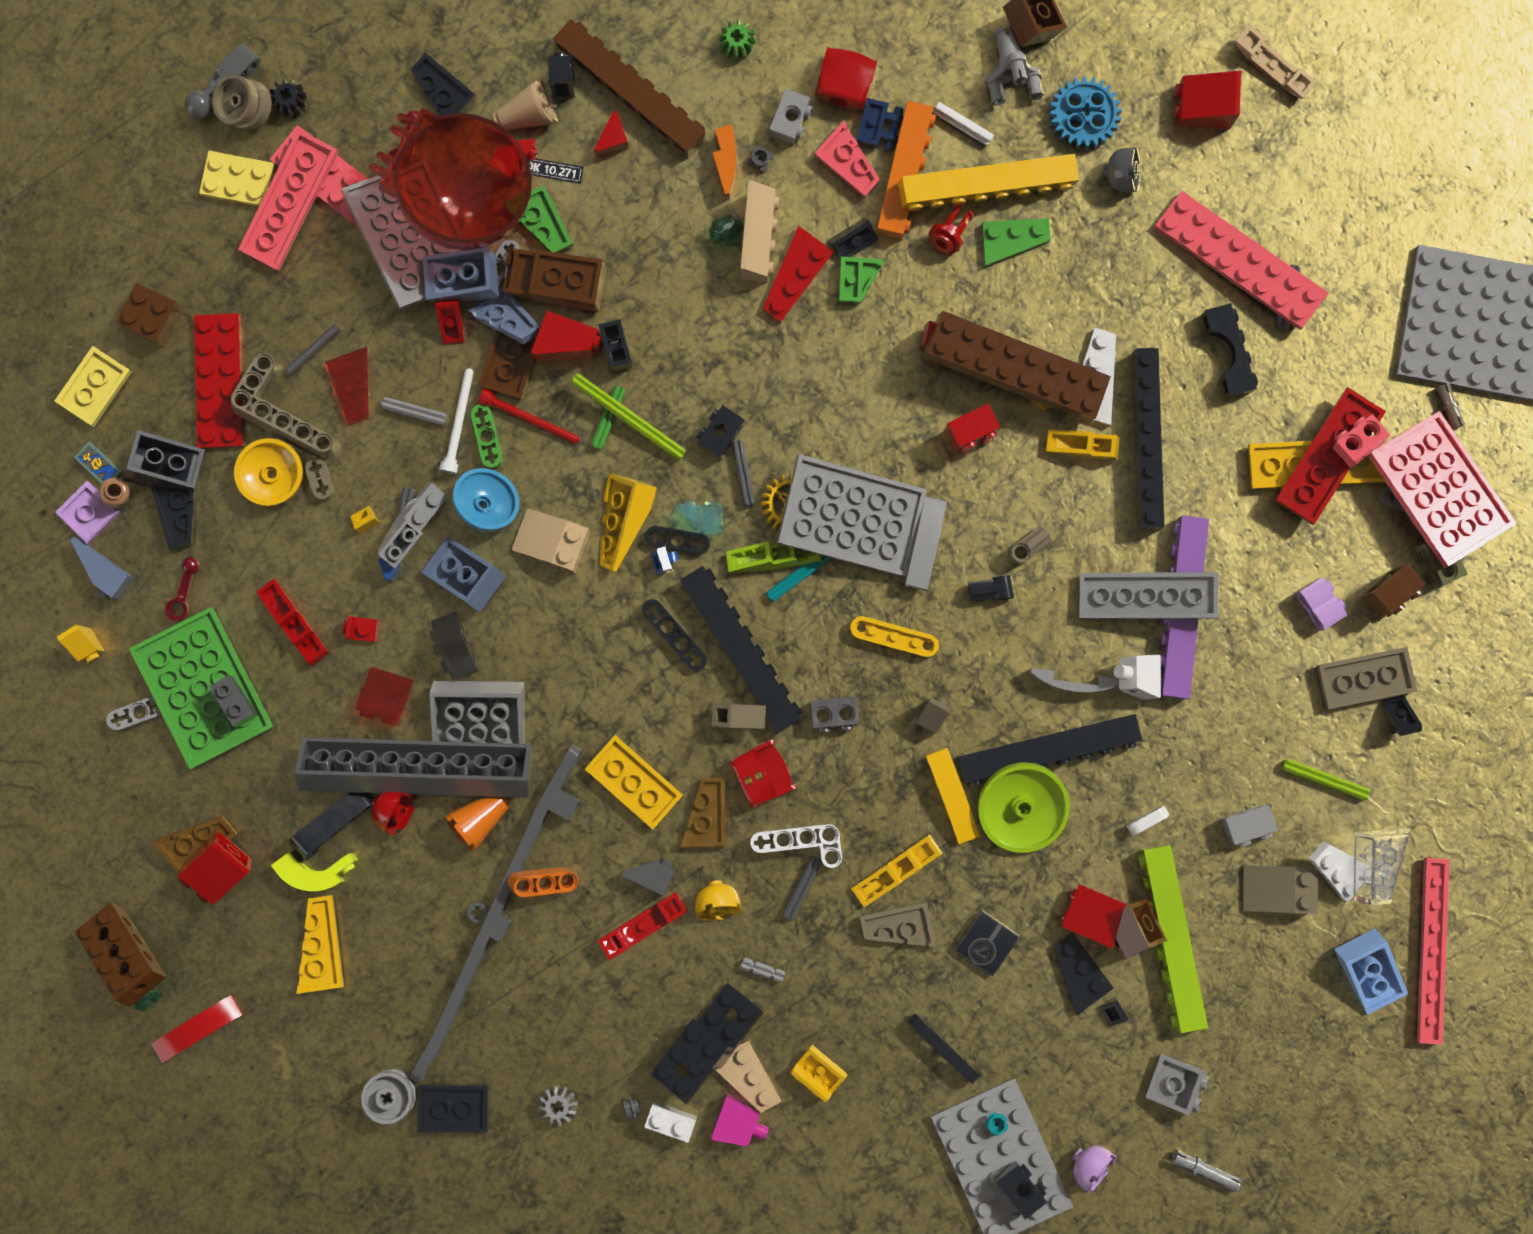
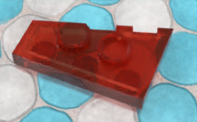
(351, 381)

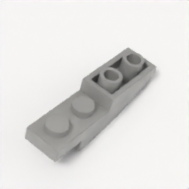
(409, 523)

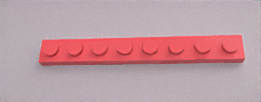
(1433, 951)

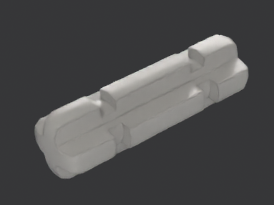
(762, 970)

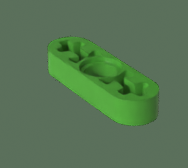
(477, 422)

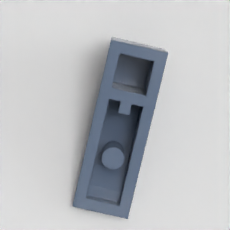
(103, 573)

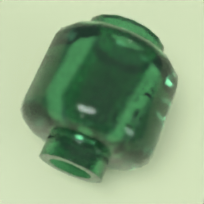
(726, 230)

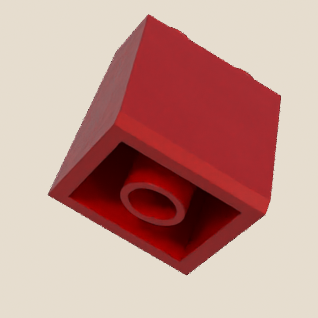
(1208, 100)
(565, 340)
(215, 868)
(1094, 916)

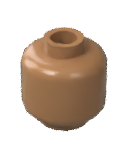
(111, 486)

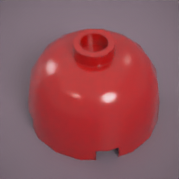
(392, 811)

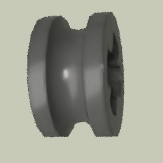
(473, 907)

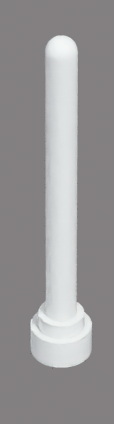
(449, 464)

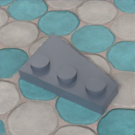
(506, 317)

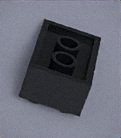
(163, 462)

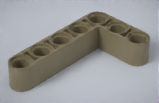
(275, 414)

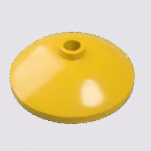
(256, 463)

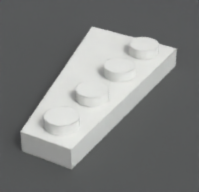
(1101, 357)

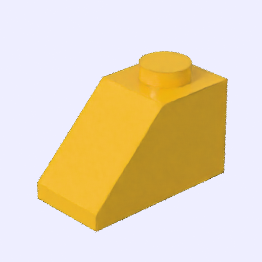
(81, 644)

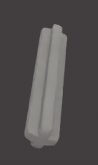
(413, 411)

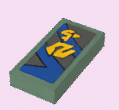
(97, 463)

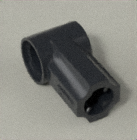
(997, 588)

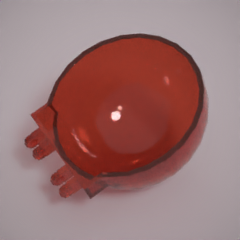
(457, 178)

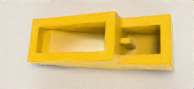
(1083, 444)

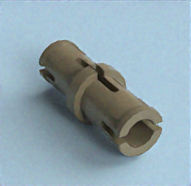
(1450, 406)

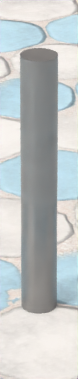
(312, 349)

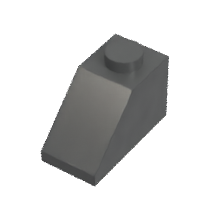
(652, 875)

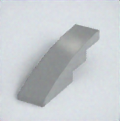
(926, 544)

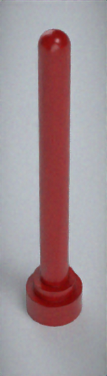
(488, 399)

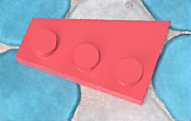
(847, 161)

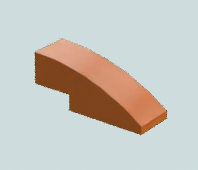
(725, 159)

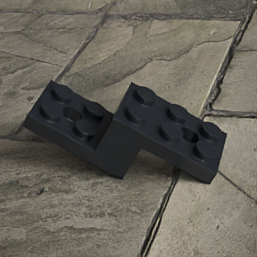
(707, 1043)

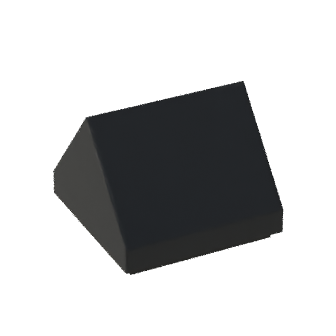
(1114, 1011)

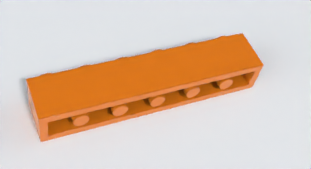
(906, 162)

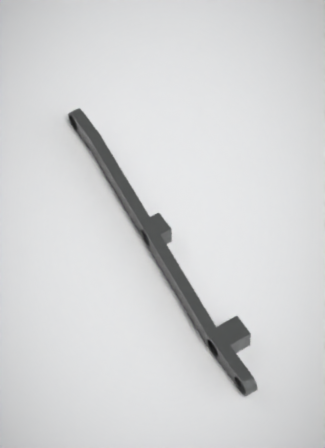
(496, 923)

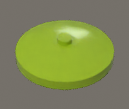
(1023, 807)

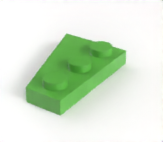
(1012, 237)

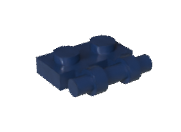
(872, 124)

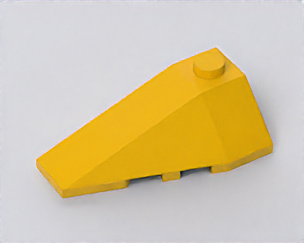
(626, 511)

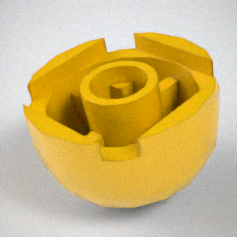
(716, 901)

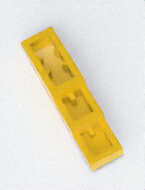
(952, 795)
(896, 870)

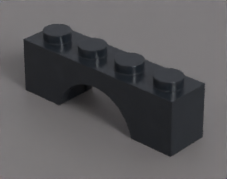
(1222, 324)

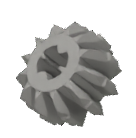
(553, 1098)

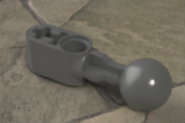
(239, 62)

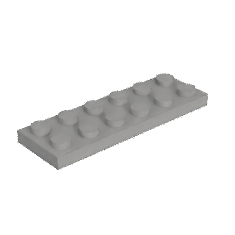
(1149, 595)

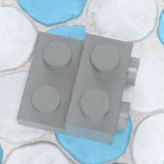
(1177, 1085)

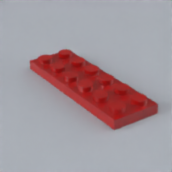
(216, 377)
(1321, 467)

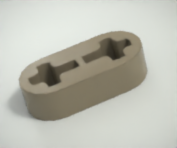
(324, 477)

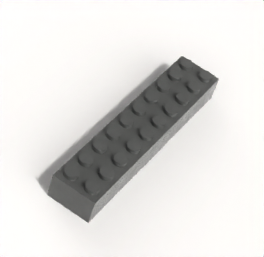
(414, 767)

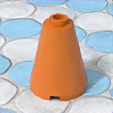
(476, 819)

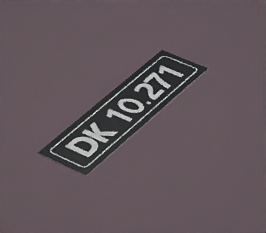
(556, 170)

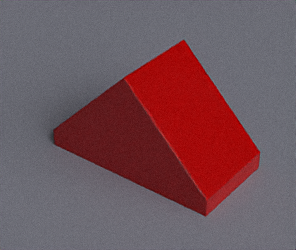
(612, 138)

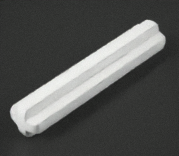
(963, 124)

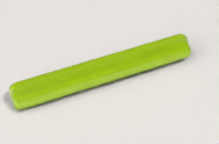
(1326, 779)

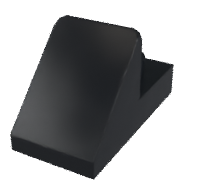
(1400, 716)

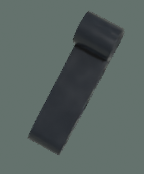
(329, 823)

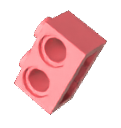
(1363, 443)

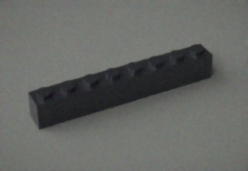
(1147, 439)
(740, 649)
(1052, 748)

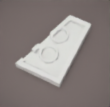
(1336, 868)

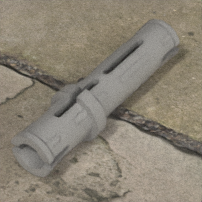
(1197, 1167)

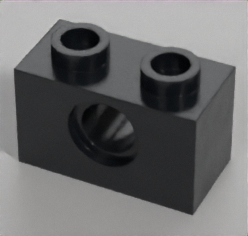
(1025, 1203)

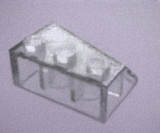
(1377, 864)

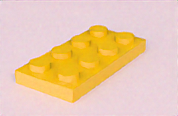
(634, 782)

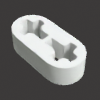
(1147, 820)

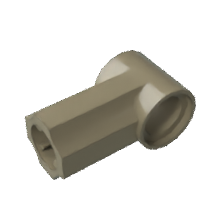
(1030, 545)

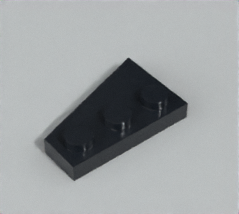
(441, 87)
(176, 515)

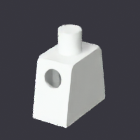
(1140, 676)

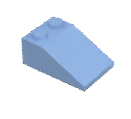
(1371, 971)

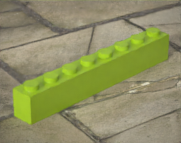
(1177, 951)

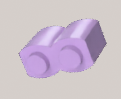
(1321, 603)

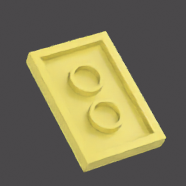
(236, 178)
(93, 386)

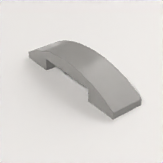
(1046, 677)

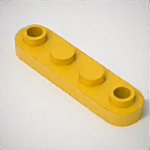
(894, 636)

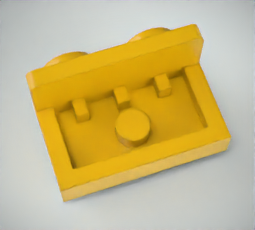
(818, 1073)

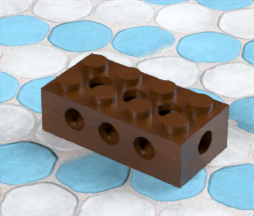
(120, 954)

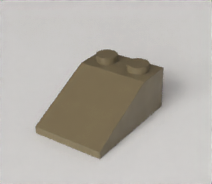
(1280, 889)

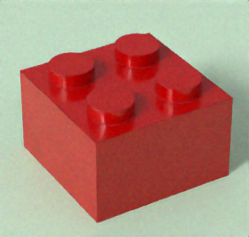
(972, 429)

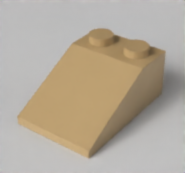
(551, 540)

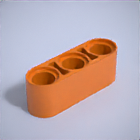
(552, 885)

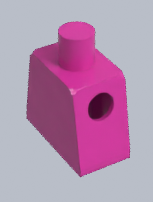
(738, 1123)

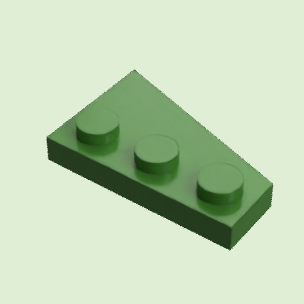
(545, 223)

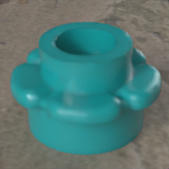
(990, 1124)

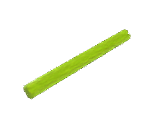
(628, 416)

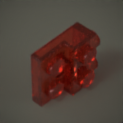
(384, 696)

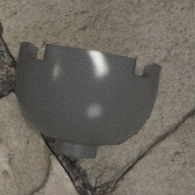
(1123, 170)

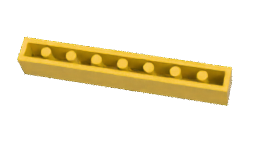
(988, 181)

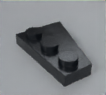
(1082, 975)

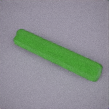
(607, 420)

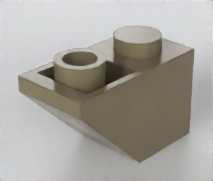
(933, 714)
(738, 715)

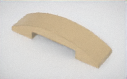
(1273, 65)

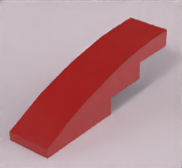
(292, 622)

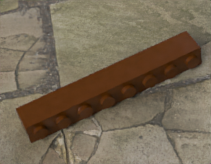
(629, 88)

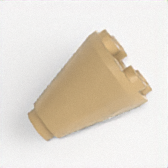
(527, 109)

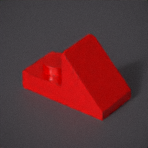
(450, 321)

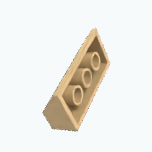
(758, 232)

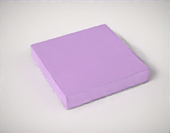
(86, 513)

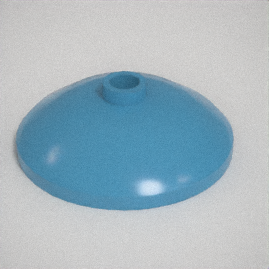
(488, 489)

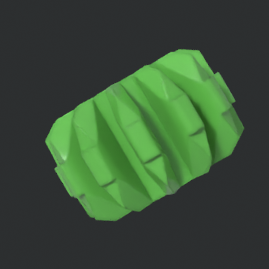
(728, 39)

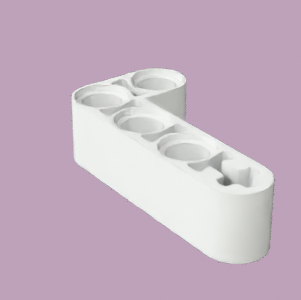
(795, 843)

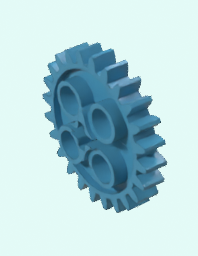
(1083, 93)

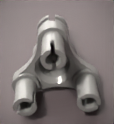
(1012, 68)

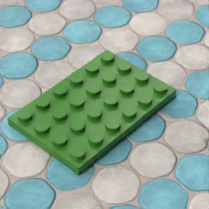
(178, 672)

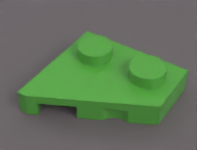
(856, 278)

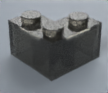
(453, 646)

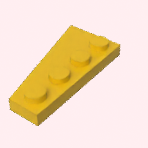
(321, 953)

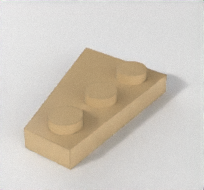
(749, 1077)

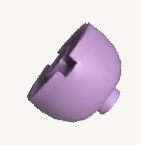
(1091, 1166)

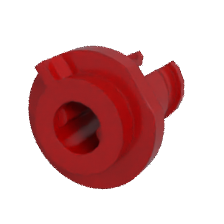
(946, 235)

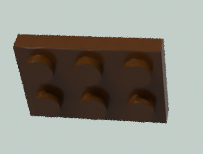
(508, 366)

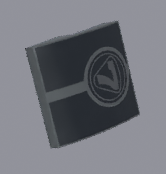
(987, 942)

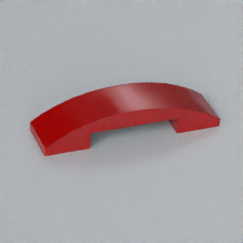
(642, 926)
(196, 1028)

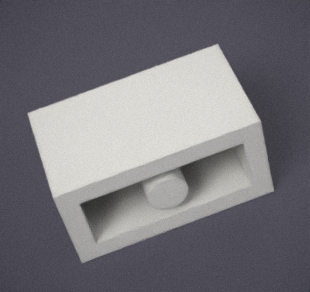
(670, 1121)

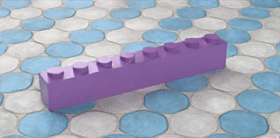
(1181, 634)

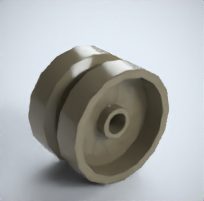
(241, 102)

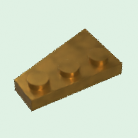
(708, 816)
(182, 844)

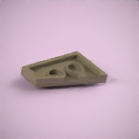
(900, 925)

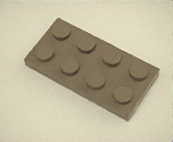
(1366, 678)

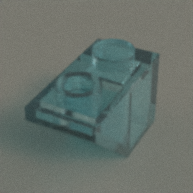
(703, 518)

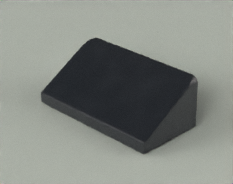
(853, 239)

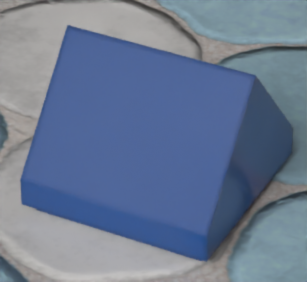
(388, 571)

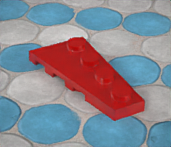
(799, 269)

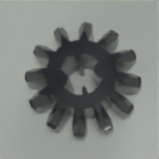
(292, 104)

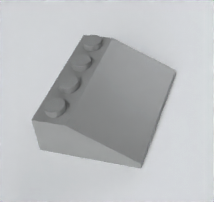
(478, 711)

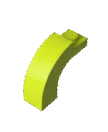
(298, 875)

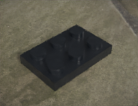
(453, 1108)

